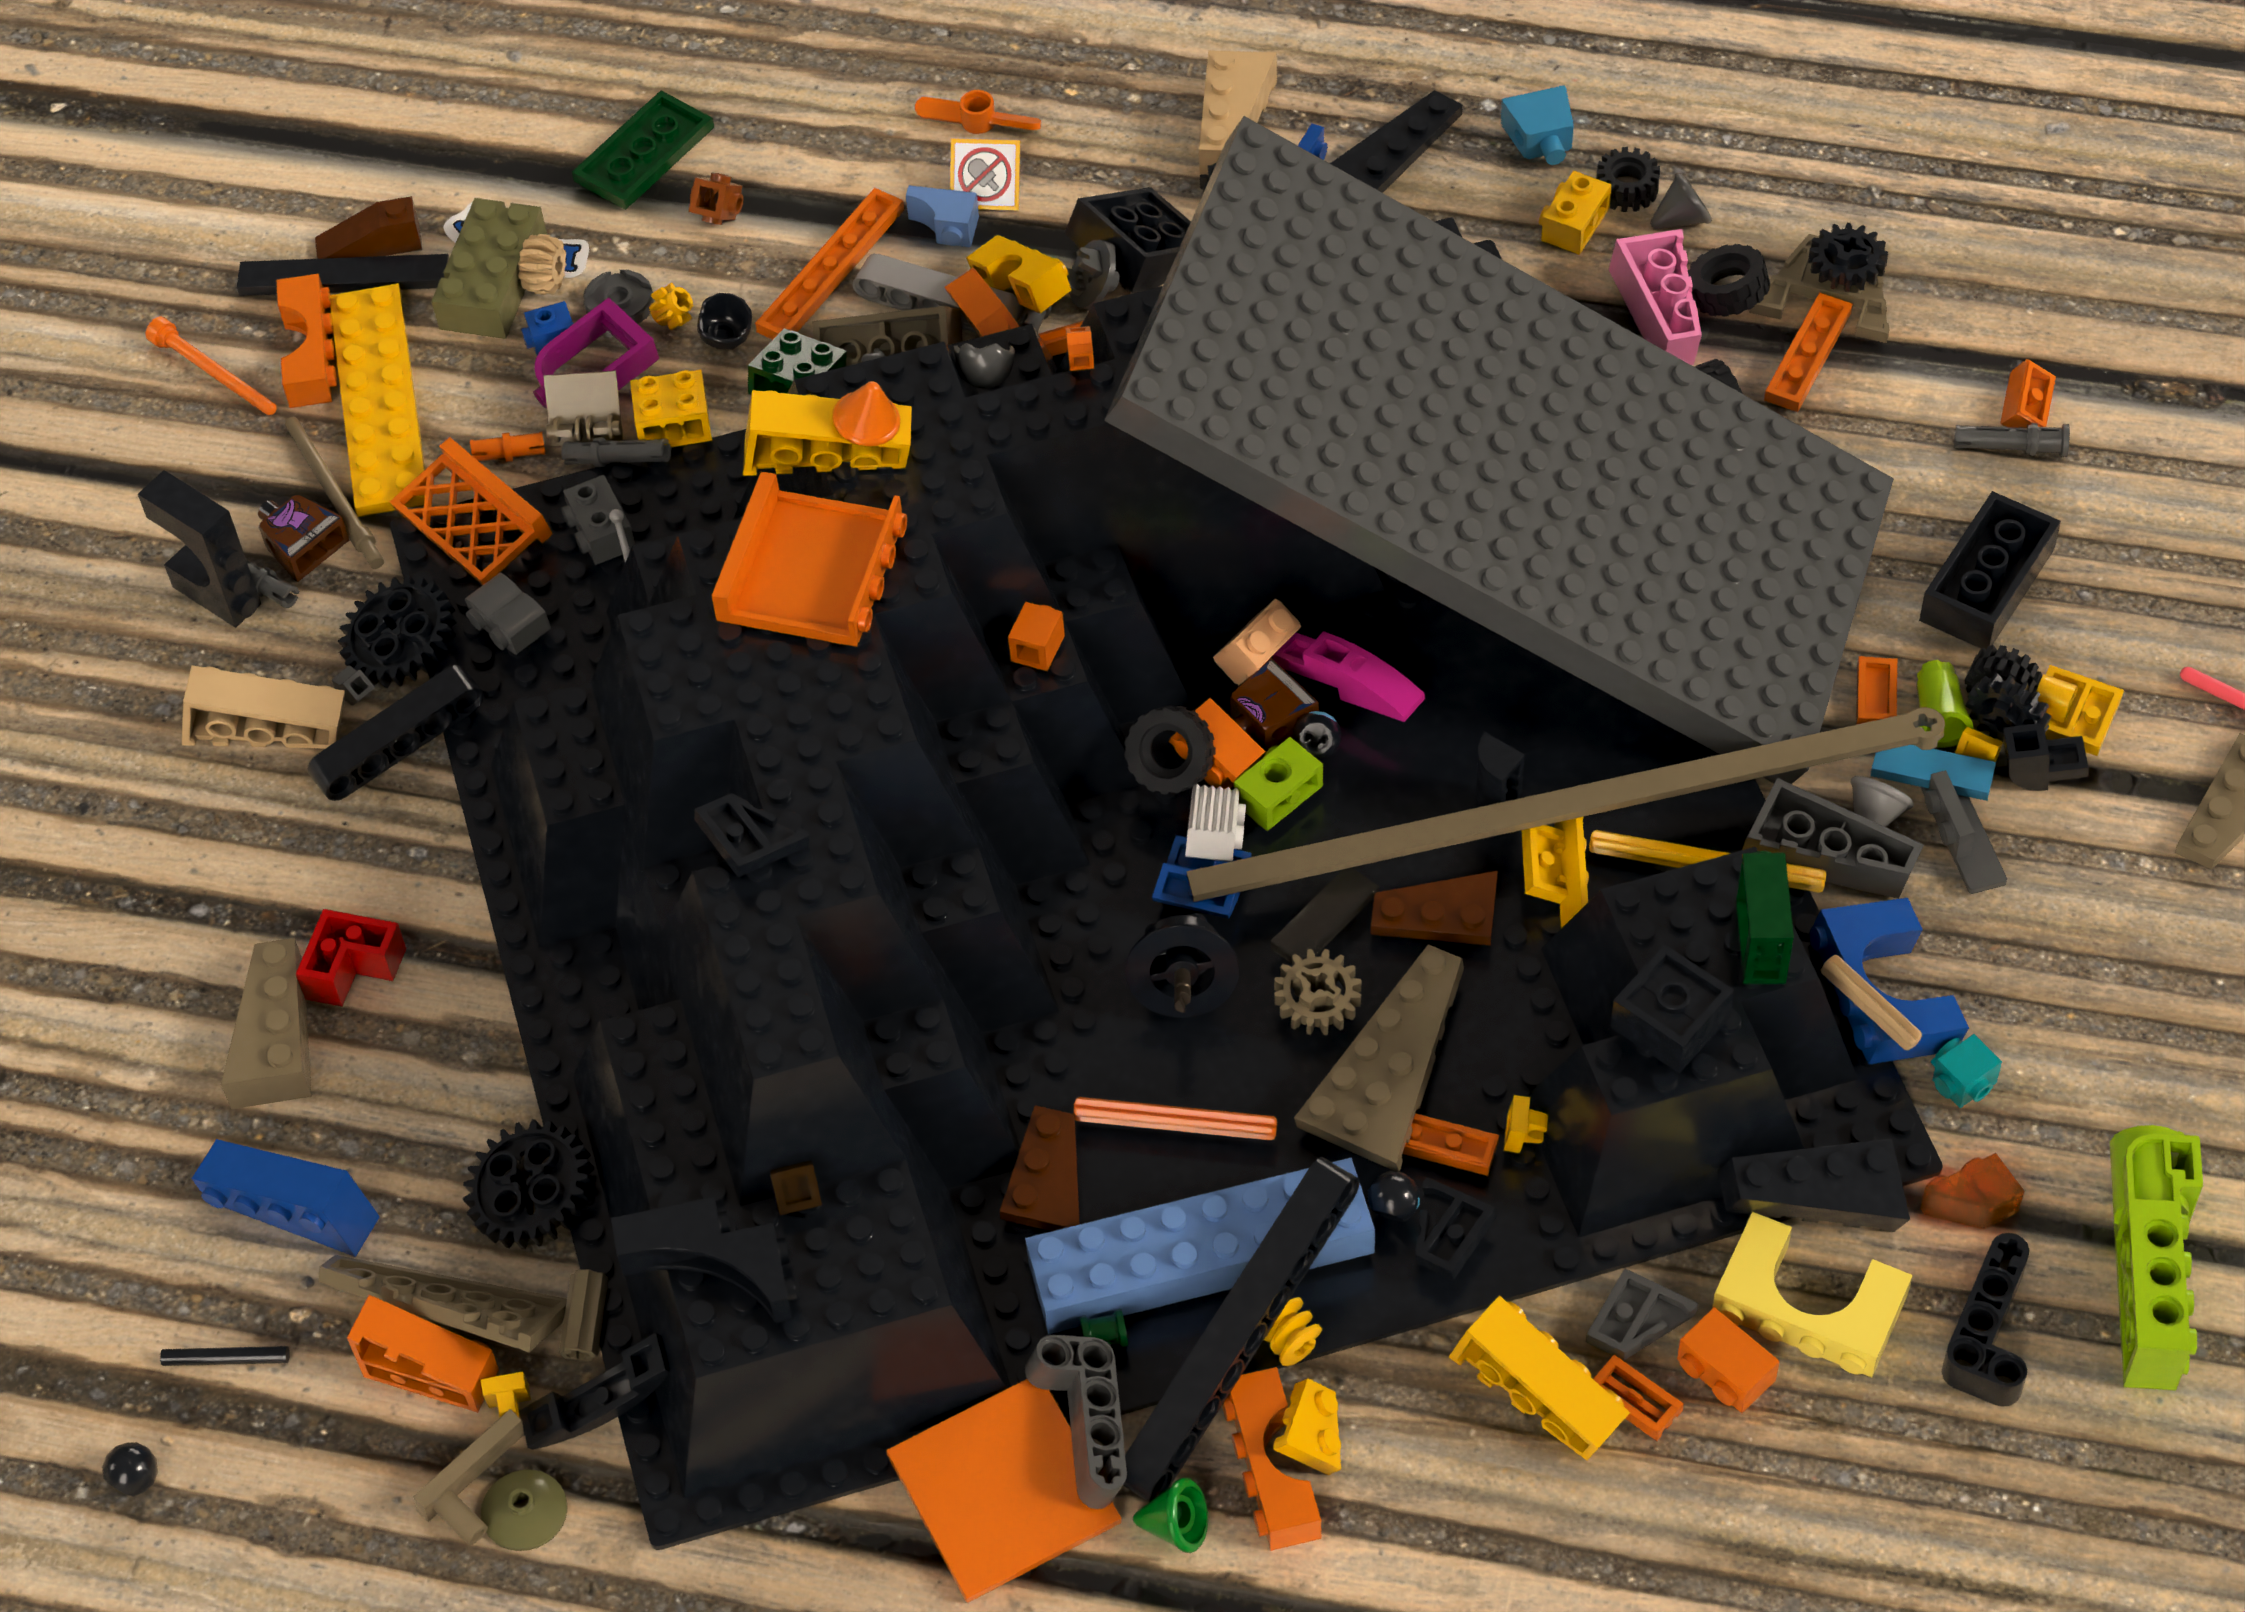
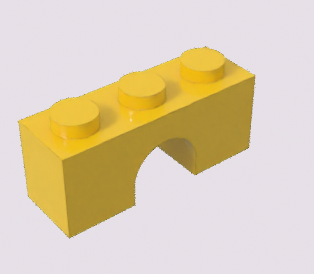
(1033, 275)

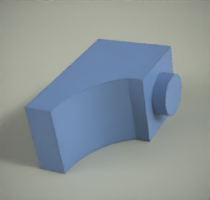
(947, 212)

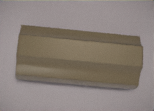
(583, 1315)

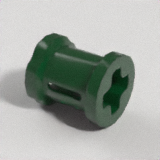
(1108, 1328)

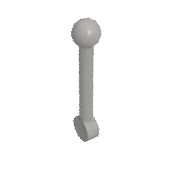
(617, 516)

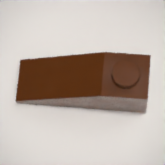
(378, 230)

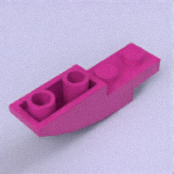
(1354, 671)

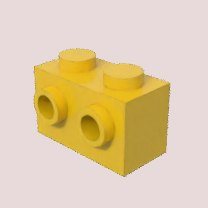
(1575, 212)

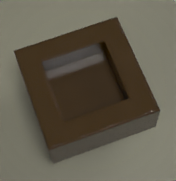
(795, 1187)

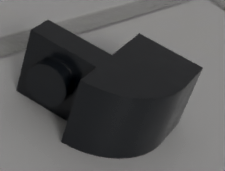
(2036, 761)

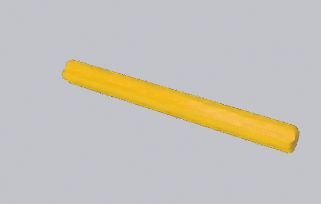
(1681, 855)

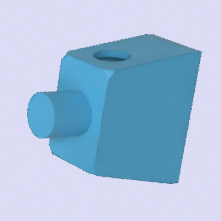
(1539, 123)

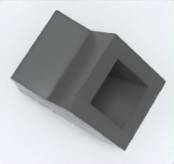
(354, 683)

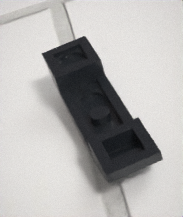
(598, 1400)

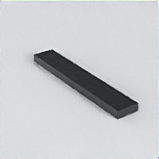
(345, 273)

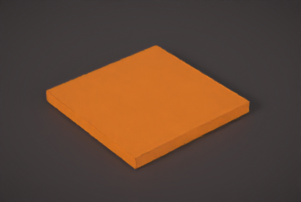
(999, 1488)

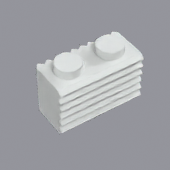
(1215, 823)

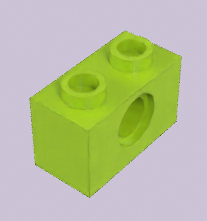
(1298, 779)

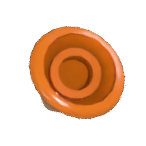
(866, 416)

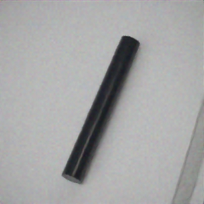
(224, 1356)

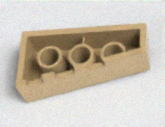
(1234, 88)
(259, 710)

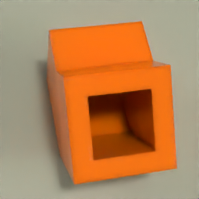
(1080, 348)

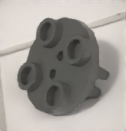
(1093, 274)

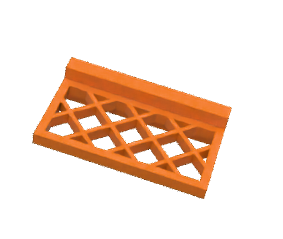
(496, 497)

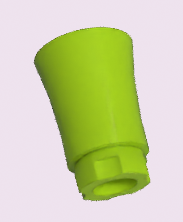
(1940, 690)

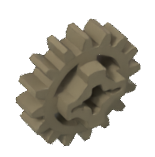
(1319, 997)

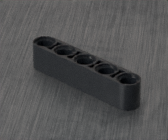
(395, 733)

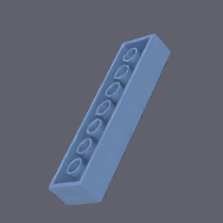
(1174, 1250)

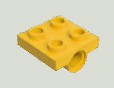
(2078, 707)

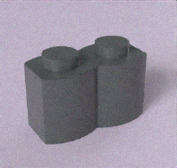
(507, 614)

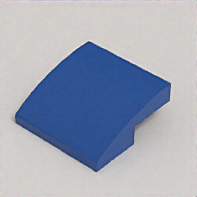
(1174, 888)

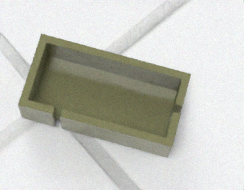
(482, 273)

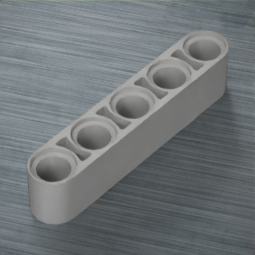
(914, 287)

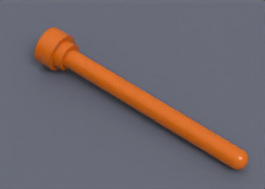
(164, 334)

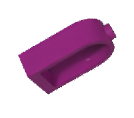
(603, 318)

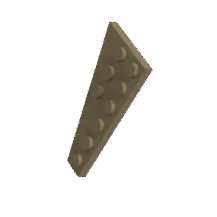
(1383, 1074)
(483, 1309)

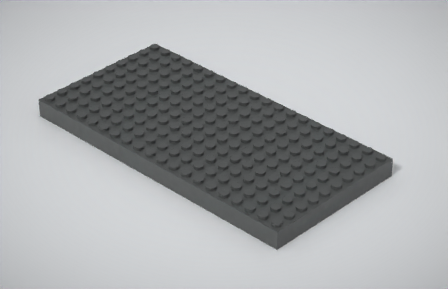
(1504, 449)

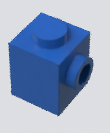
(545, 325)

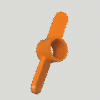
(973, 111)

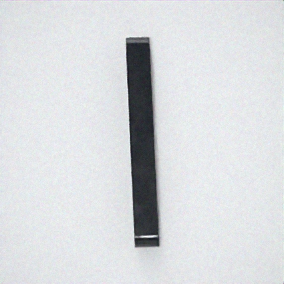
(1238, 1328)

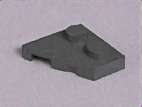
(1637, 1315)

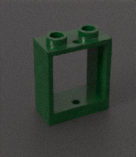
(1764, 918)

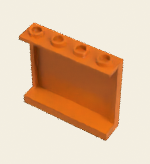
(807, 564)

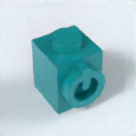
(1965, 1070)

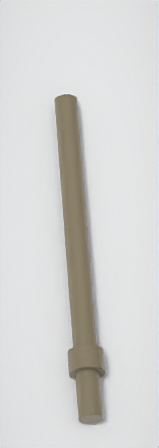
(360, 535)

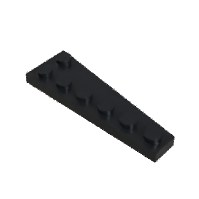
(1400, 142)

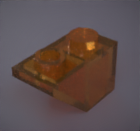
(1975, 1195)

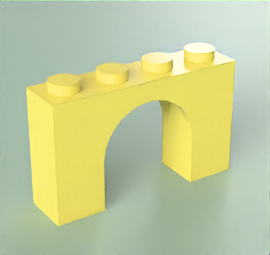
(1847, 1337)

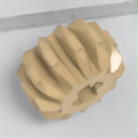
(542, 264)

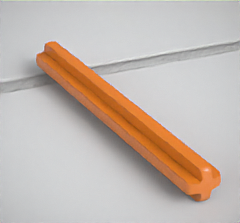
(1175, 1118)

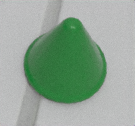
(1177, 1516)

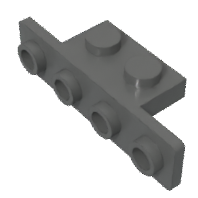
(1963, 835)

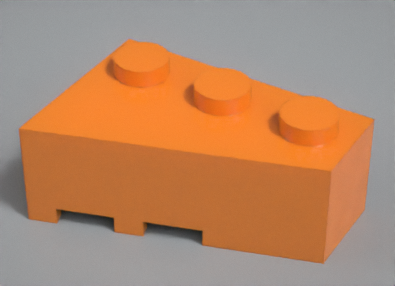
(420, 1355)

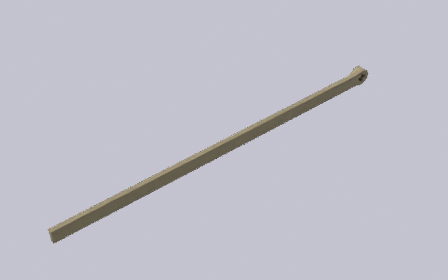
(1567, 804)

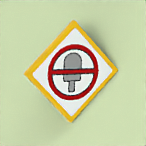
(987, 169)

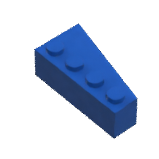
(287, 1194)

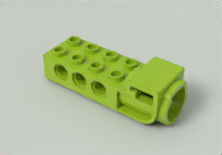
(2152, 1217)

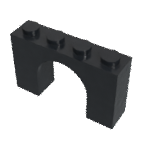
(212, 562)

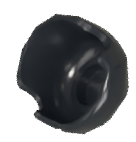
(724, 321)

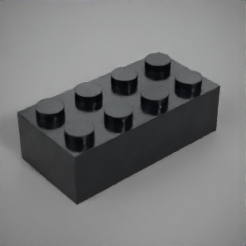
(1989, 571)

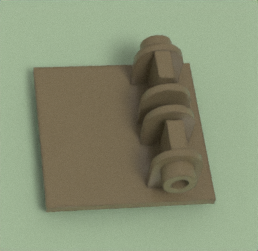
(582, 407)

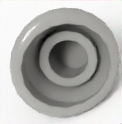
(1878, 800)

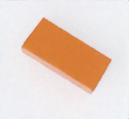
(2028, 396)

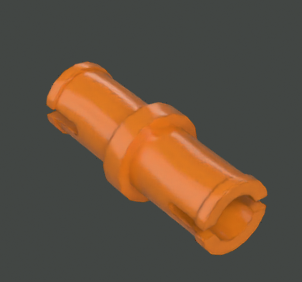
(508, 447)

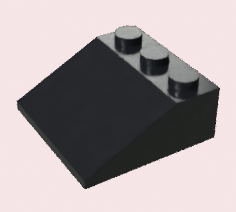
(1140, 227)

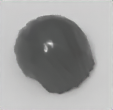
(984, 366)

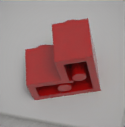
(346, 947)

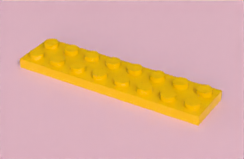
(377, 396)

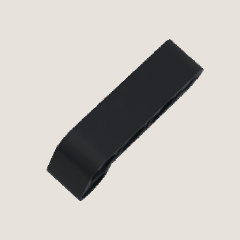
(1989, 1312)

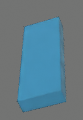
(1914, 766)

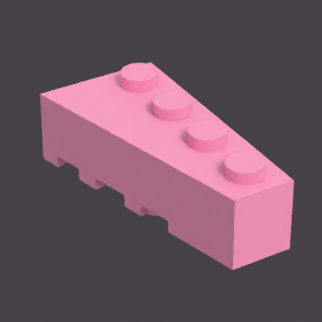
(1658, 290)

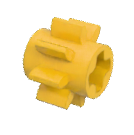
(671, 306)

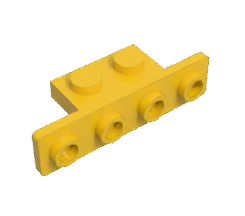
(1557, 865)

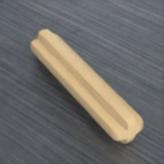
(1871, 1002)

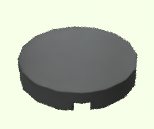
(626, 289)

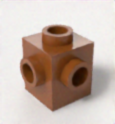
(716, 198)

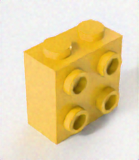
(671, 408)

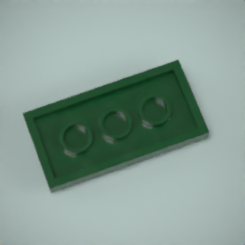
(643, 149)

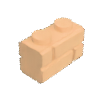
(1257, 641)

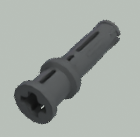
(2031, 439)

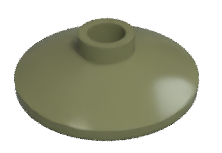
(526, 1526)

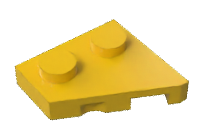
(1312, 1428)

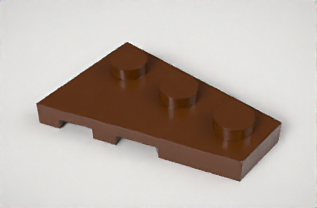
(1439, 911)
(1045, 1174)

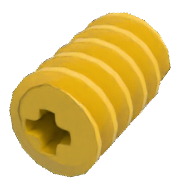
(1290, 1335)

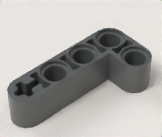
(1086, 1420)

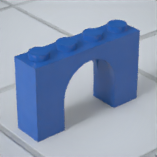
(1877, 932)

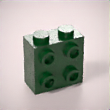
(790, 358)

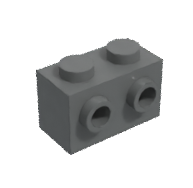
(589, 511)

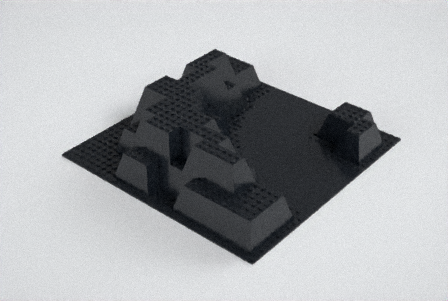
(978, 908)

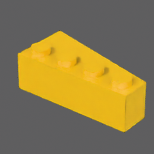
(800, 432)
(1540, 1377)

